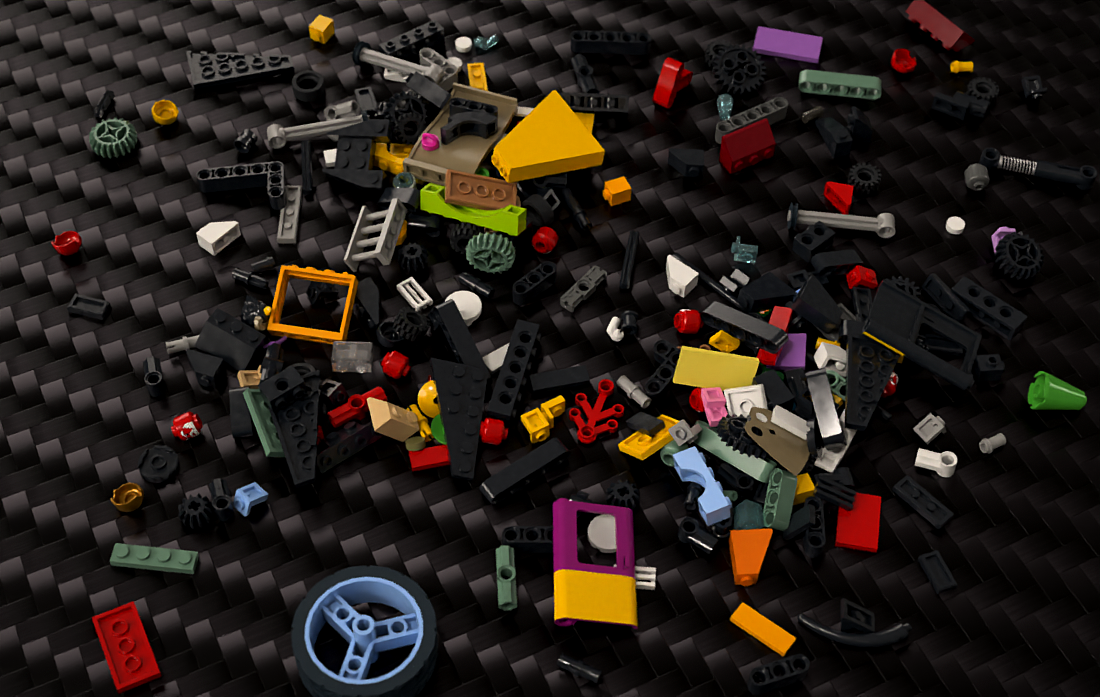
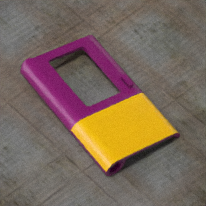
(592, 590)

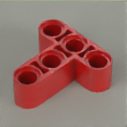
(671, 79)

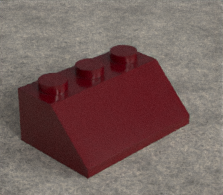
(747, 146)

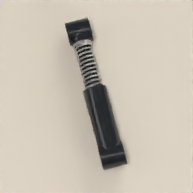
(1081, 177)

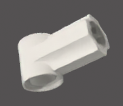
(937, 461)

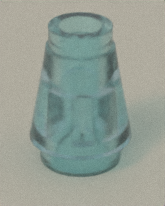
(724, 105)

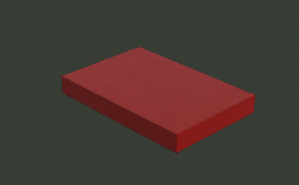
(860, 525)

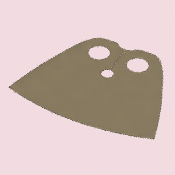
(783, 446)

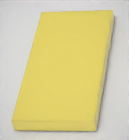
(714, 369)

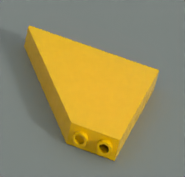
(547, 143)

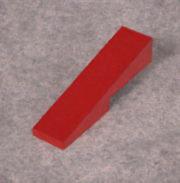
(781, 318)

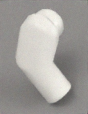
(613, 330)

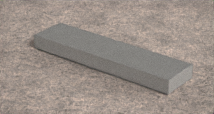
(290, 215)

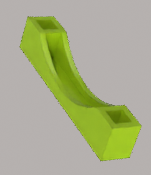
(507, 219)

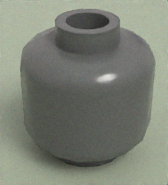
(976, 177)

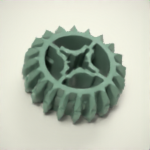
(113, 138)
(490, 252)

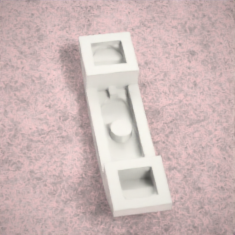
(831, 458)

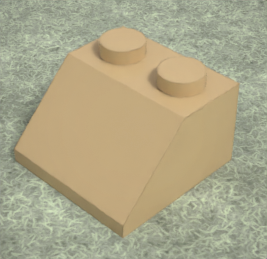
(392, 419)

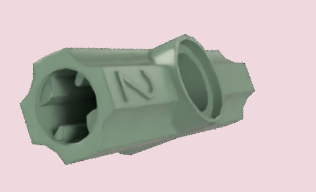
(506, 587)

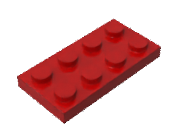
(126, 647)

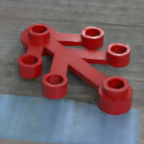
(595, 415)

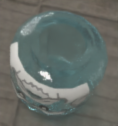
(404, 180)

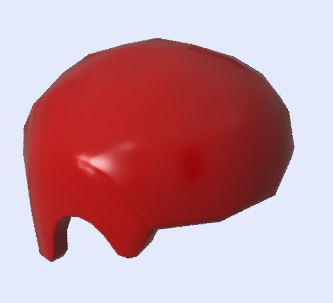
(902, 61)
(67, 243)

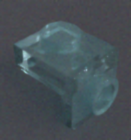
(744, 252)

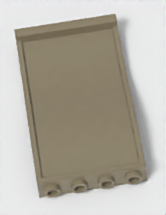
(465, 152)

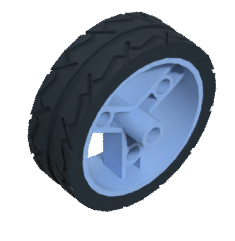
(332, 601)

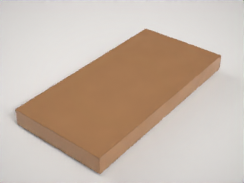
(479, 191)

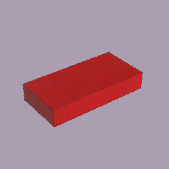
(429, 457)

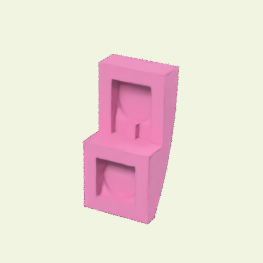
(714, 405)

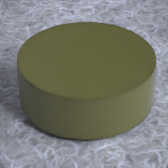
(415, 443)

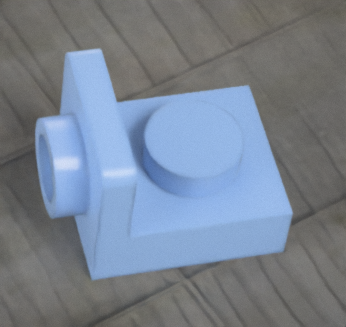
(248, 497)

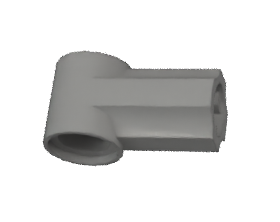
(342, 110)

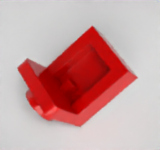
(862, 276)

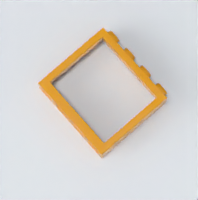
(311, 274)

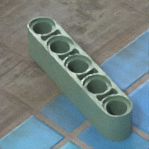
(840, 84)
(757, 468)

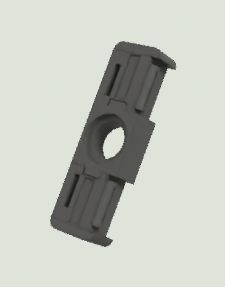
(575, 295)

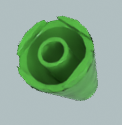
(1054, 394)

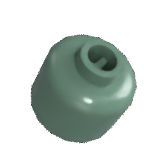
(669, 449)

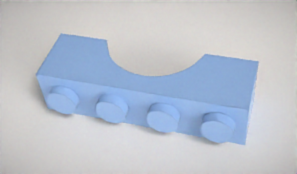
(712, 503)

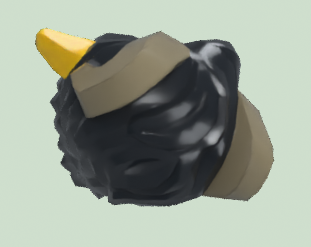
(255, 314)

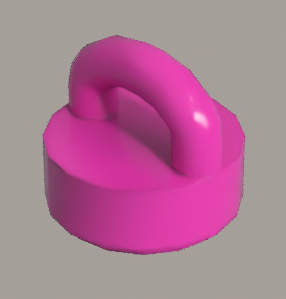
(429, 141)

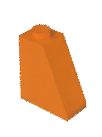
(748, 553)

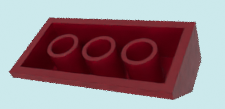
(938, 25)

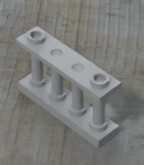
(385, 242)

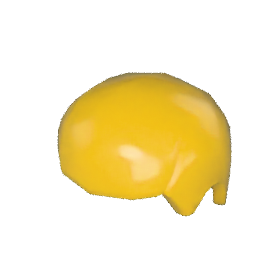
(164, 112)

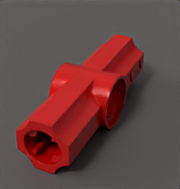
(355, 408)

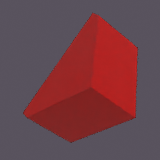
(839, 195)

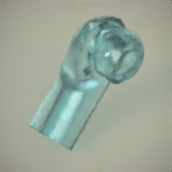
(485, 43)

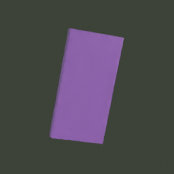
(787, 44)

